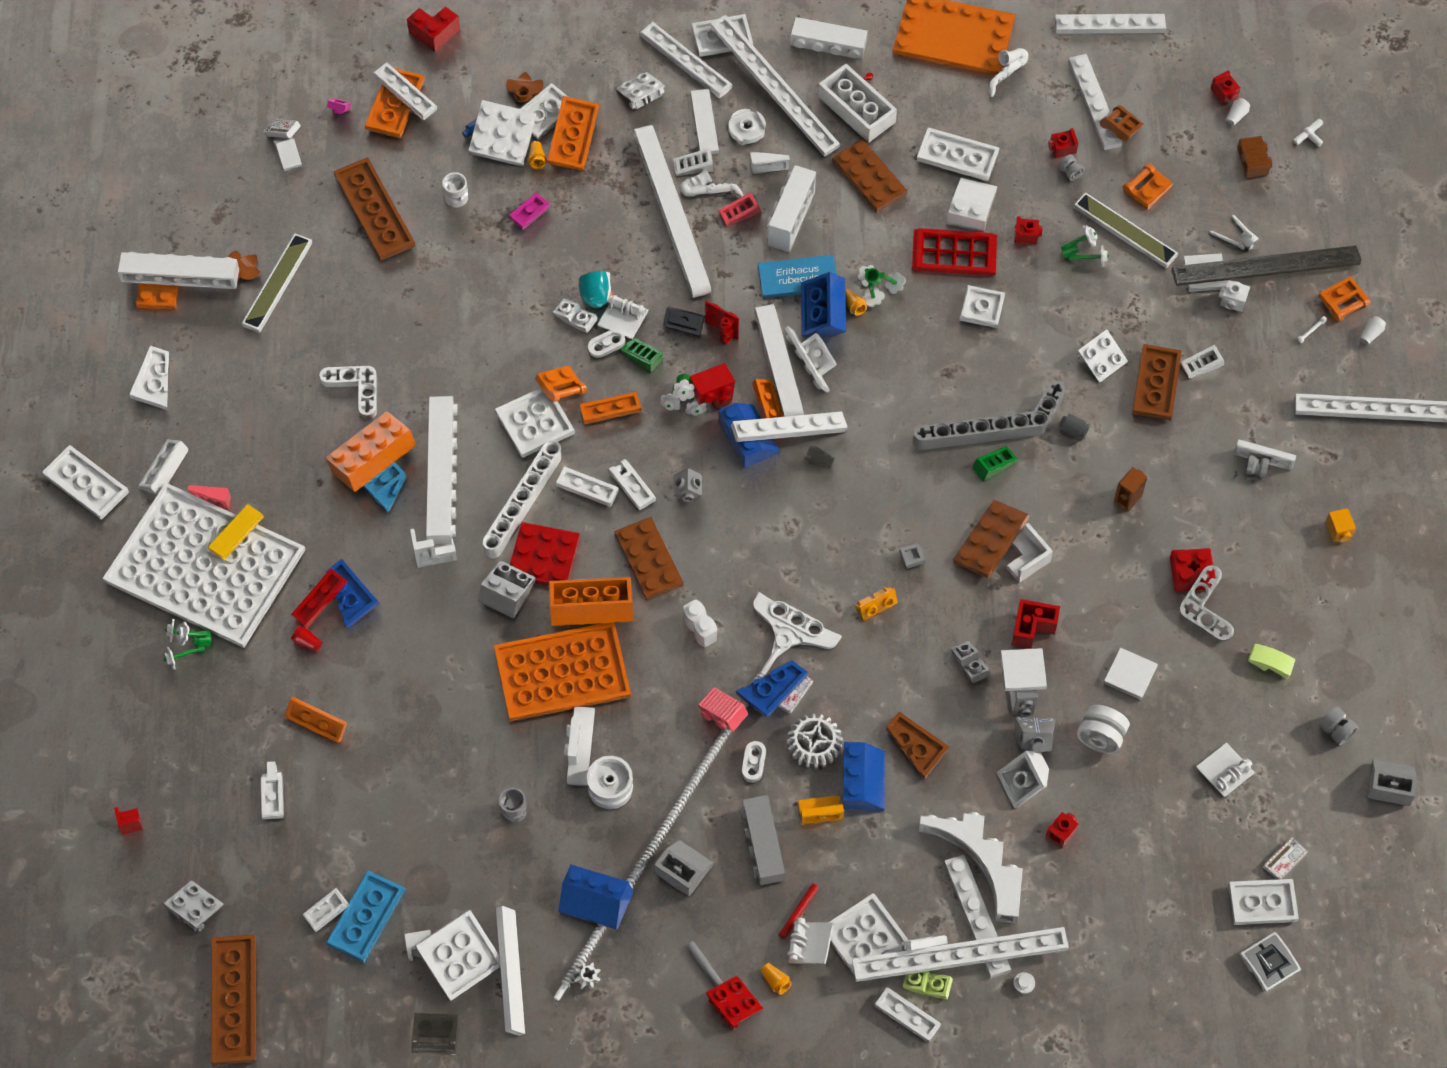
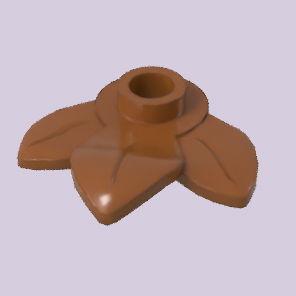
(524, 86)
(246, 265)

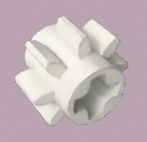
(588, 970)

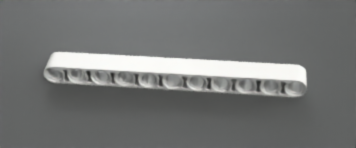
(672, 211)

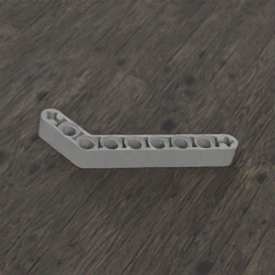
(922, 434)

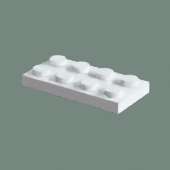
(958, 154)
(85, 482)

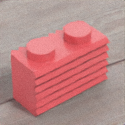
(722, 709)

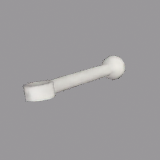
(1300, 339)

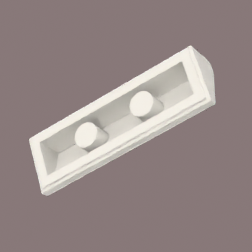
(163, 466)

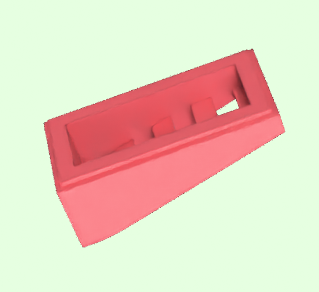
(743, 201)
(214, 495)

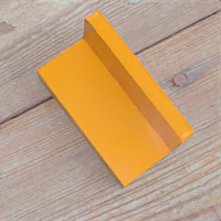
(821, 809)

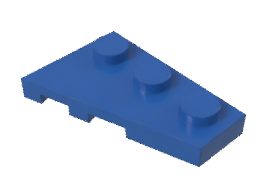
(354, 598)
(770, 691)

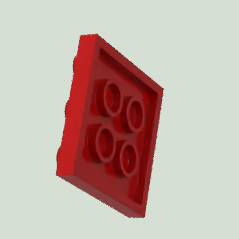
(545, 552)

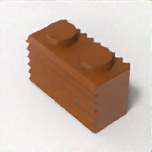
(1254, 156)
(1130, 488)

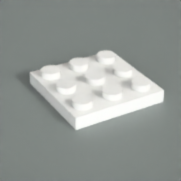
(502, 133)
(533, 422)
(865, 931)
(459, 954)

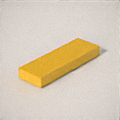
(235, 532)

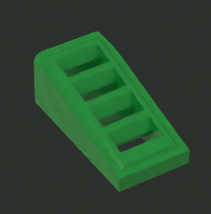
(650, 365)
(986, 471)

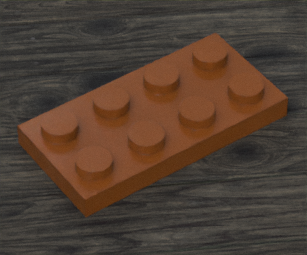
(869, 175)
(1157, 382)
(991, 538)
(648, 558)

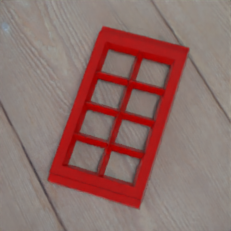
(918, 249)

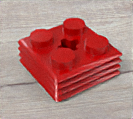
(1182, 563)

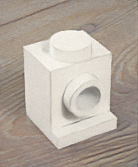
(413, 939)

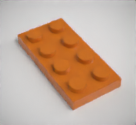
(388, 112)
(573, 133)

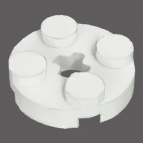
(743, 135)

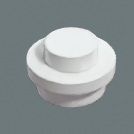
(1024, 983)

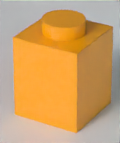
(1340, 525)

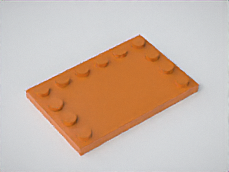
(954, 34)
(562, 671)

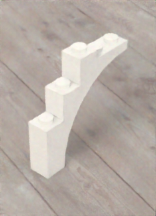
(968, 835)

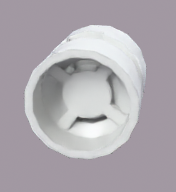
(455, 189)

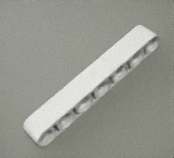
(778, 360)
(519, 507)

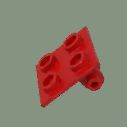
(724, 321)
(733, 1001)

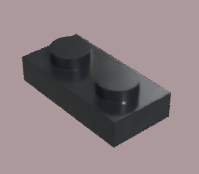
(683, 320)

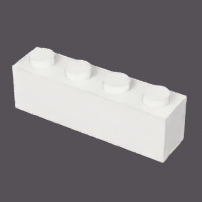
(828, 38)

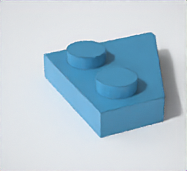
(386, 486)

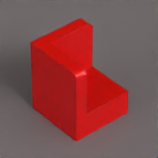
(128, 821)

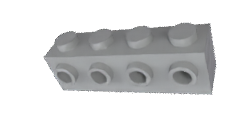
(763, 840)

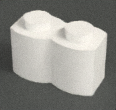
(700, 623)

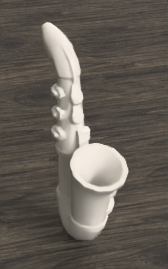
(1014, 60)
(697, 186)

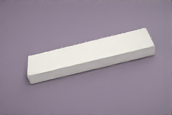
(405, 91)
(704, 120)

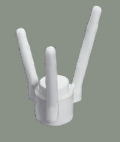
(1247, 238)

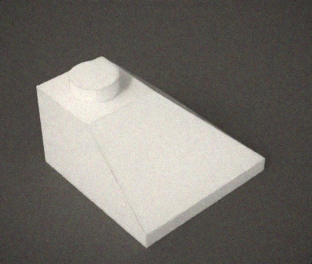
(1024, 777)

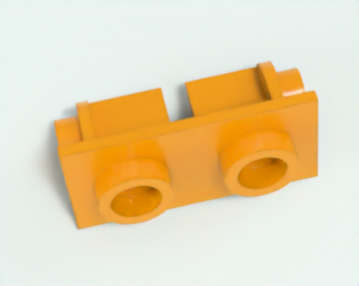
(882, 600)

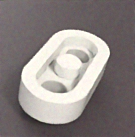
(605, 342)
(753, 763)

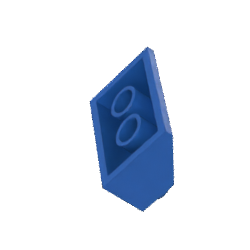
(823, 306)
(748, 451)
(863, 777)
(594, 896)

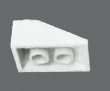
(971, 205)

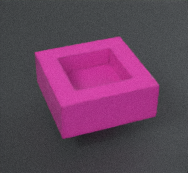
(338, 106)

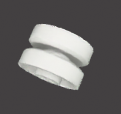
(1103, 729)
(610, 782)

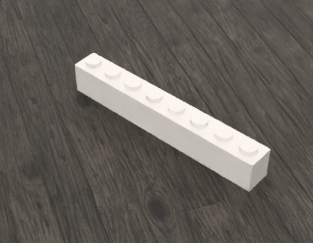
(440, 470)

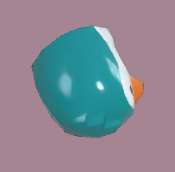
(595, 288)

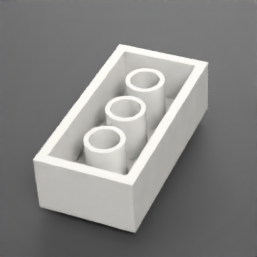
(857, 103)
(791, 208)

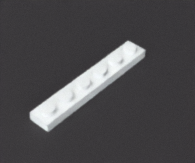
(1109, 23)
(1093, 99)
(789, 426)
(974, 908)

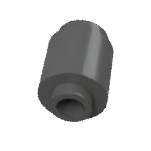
(1074, 426)

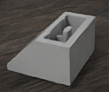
(506, 589)
(1392, 782)
(682, 867)

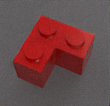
(433, 30)
(714, 386)
(1034, 617)

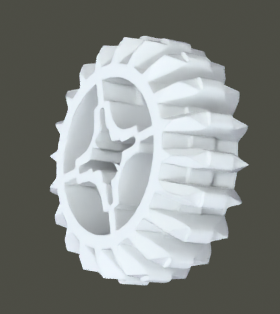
(799, 734)

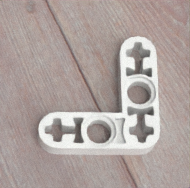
(358, 380)
(1199, 602)

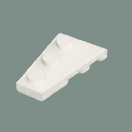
(152, 379)

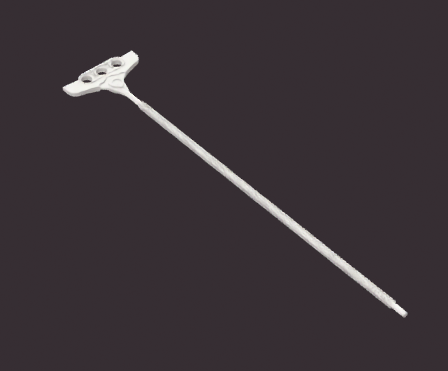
(786, 636)

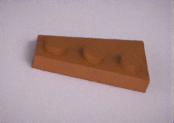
(917, 744)

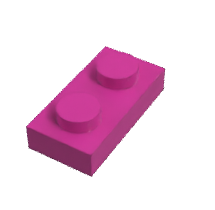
(529, 211)

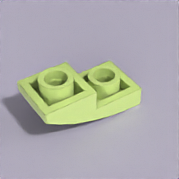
(1270, 658)
(928, 984)

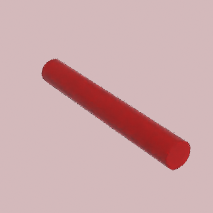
(798, 911)

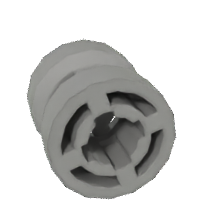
(1071, 167)
(1257, 466)

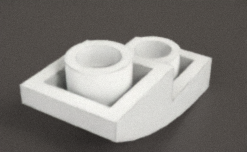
(573, 315)

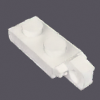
(272, 793)

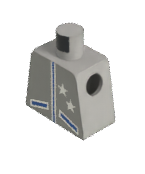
(1035, 733)

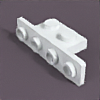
(815, 355)
(579, 745)

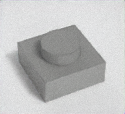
(912, 555)

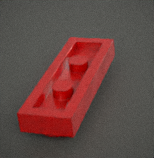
(319, 598)

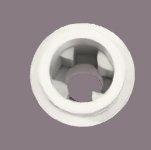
(1238, 110)
(1373, 329)

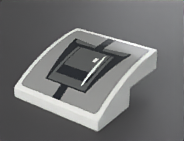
(1270, 961)

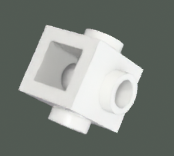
(1234, 295)

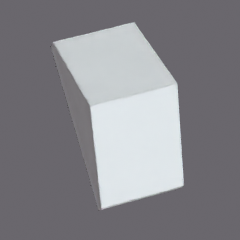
(287, 153)

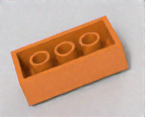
(370, 451)
(591, 601)

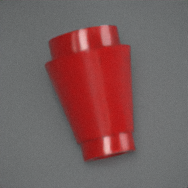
(306, 639)

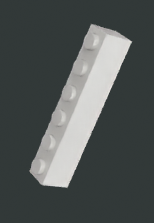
(178, 270)

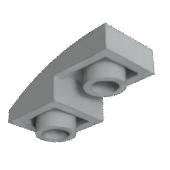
(970, 661)

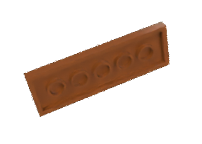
(374, 209)
(233, 1000)

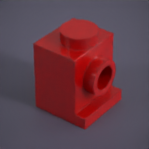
(1225, 87)
(1063, 143)
(1027, 231)
(1060, 834)

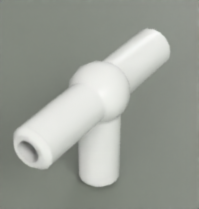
(1309, 132)

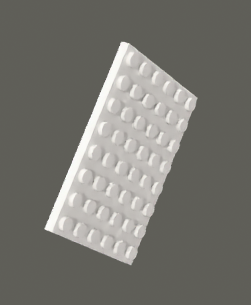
(175, 570)

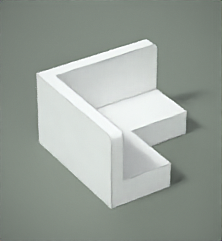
(430, 554)
(1033, 554)

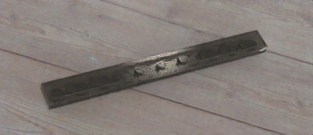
(1266, 265)

